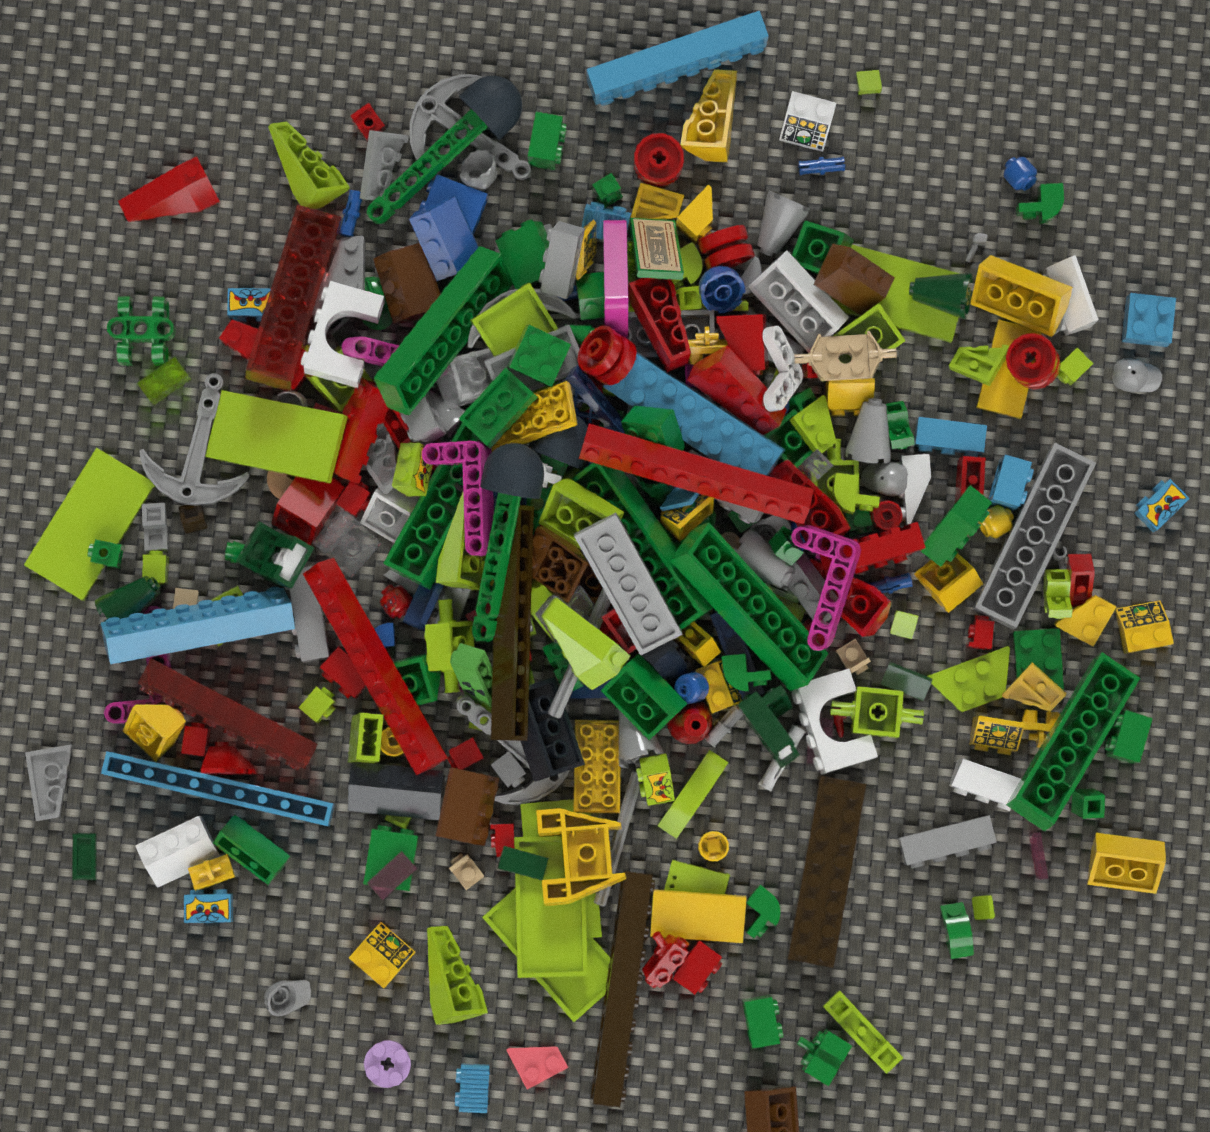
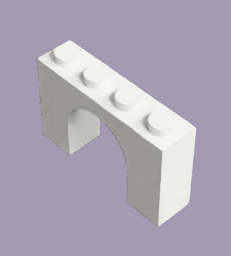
(338, 303)
(829, 753)

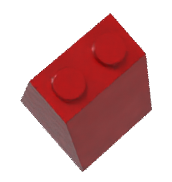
(745, 338)
(306, 507)

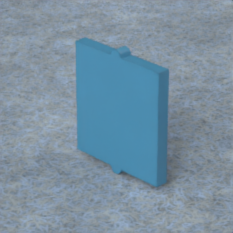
(679, 498)

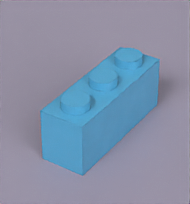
(949, 436)

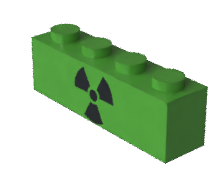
(474, 674)

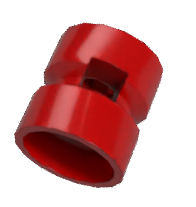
(886, 516)

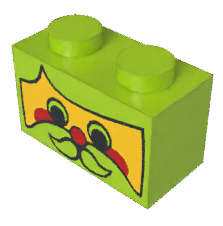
(411, 471)
(656, 779)

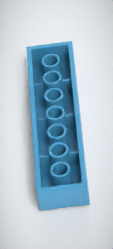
(677, 58)
(699, 419)
(197, 625)

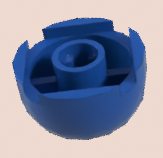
(721, 289)

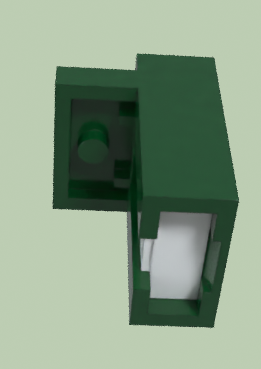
(274, 555)
(762, 718)

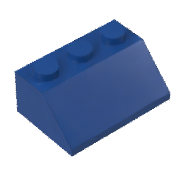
(444, 237)

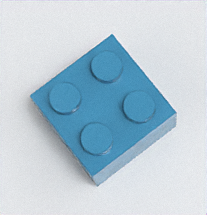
(1148, 320)
(1010, 481)

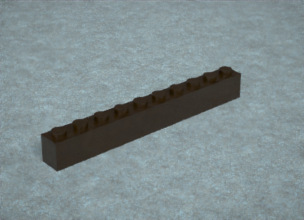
(512, 637)
(621, 989)

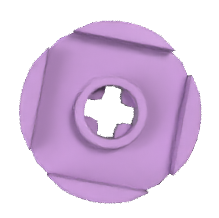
(379, 1053)

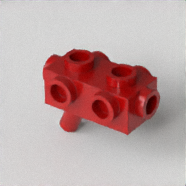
(666, 958)

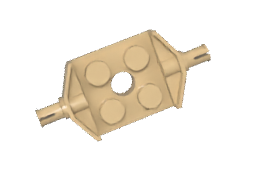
(861, 348)

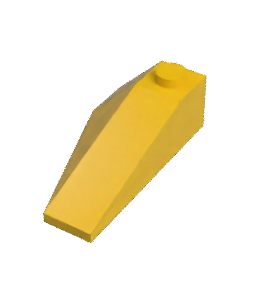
(710, 124)

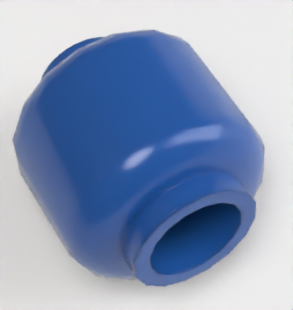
(1020, 173)
(692, 687)

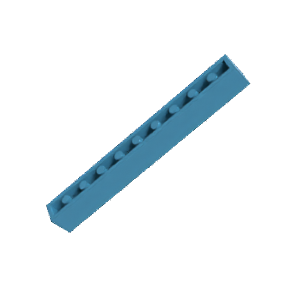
(218, 788)

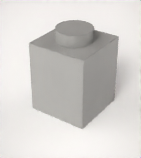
(509, 770)

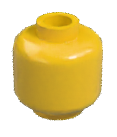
(997, 522)

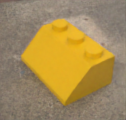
(154, 728)
(1126, 863)

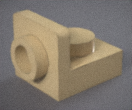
(853, 657)
(466, 870)

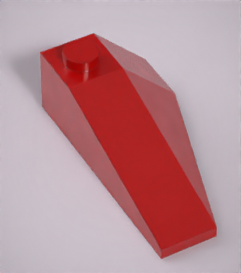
(173, 193)
(822, 512)
(864, 606)
(226, 761)

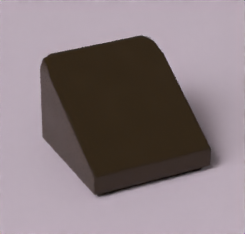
(192, 518)

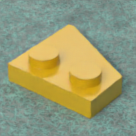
(656, 203)
(1088, 619)
(1035, 689)

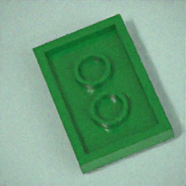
(498, 407)
(1042, 649)

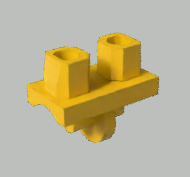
(705, 344)
(1030, 720)
(211, 872)

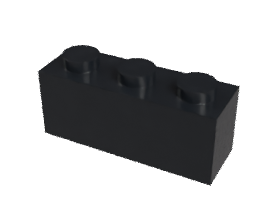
(669, 662)

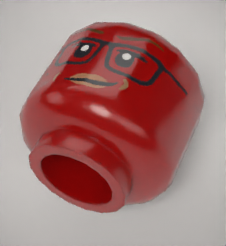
(395, 601)

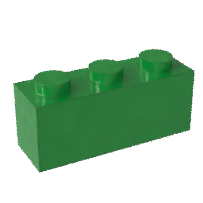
(251, 849)

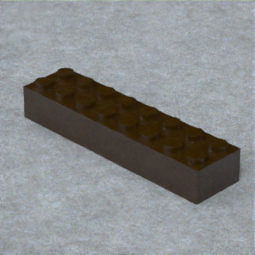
(826, 871)

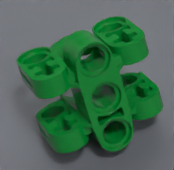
(159, 318)

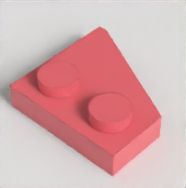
(537, 1063)

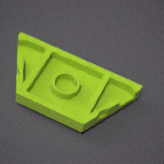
(974, 680)

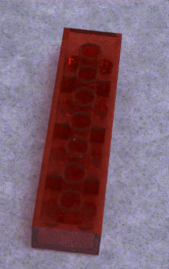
(293, 298)
(226, 713)

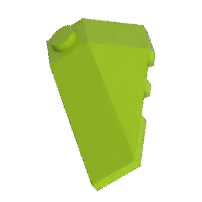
(308, 175)
(455, 564)
(587, 649)
(452, 989)

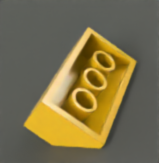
(1020, 295)

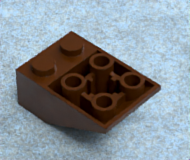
(556, 563)

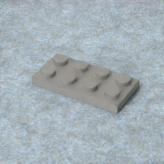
(497, 363)

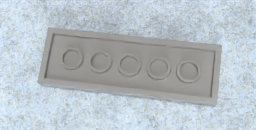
(628, 583)

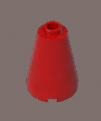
(681, 727)

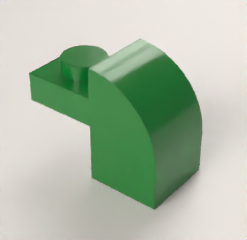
(1048, 205)
(898, 425)
(737, 673)
(768, 908)
(958, 930)

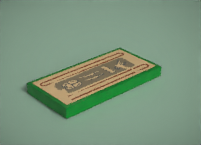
(656, 248)

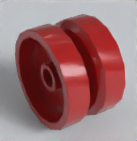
(658, 147)
(726, 247)
(1026, 349)
(607, 355)

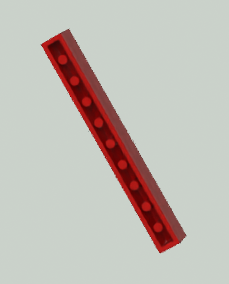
(696, 473)
(374, 666)

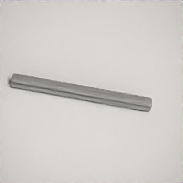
(569, 679)
(620, 835)

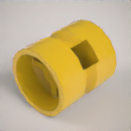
(389, 744)
(713, 846)

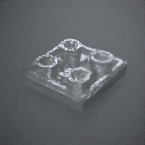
(462, 381)

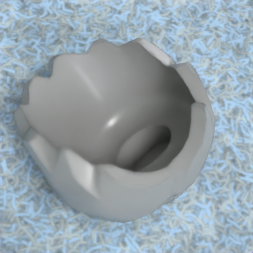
(479, 169)

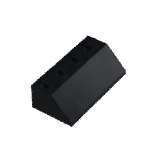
(550, 740)
(395, 791)

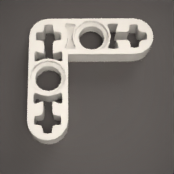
(789, 374)

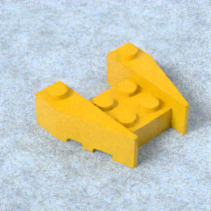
(584, 852)

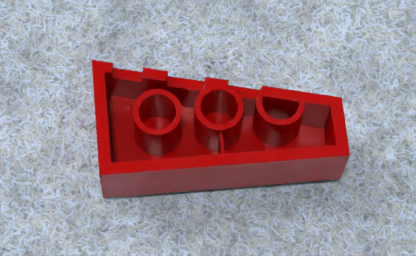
(661, 318)
(241, 340)
(736, 388)
(364, 413)
(878, 549)

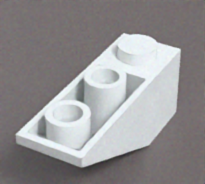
(917, 480)

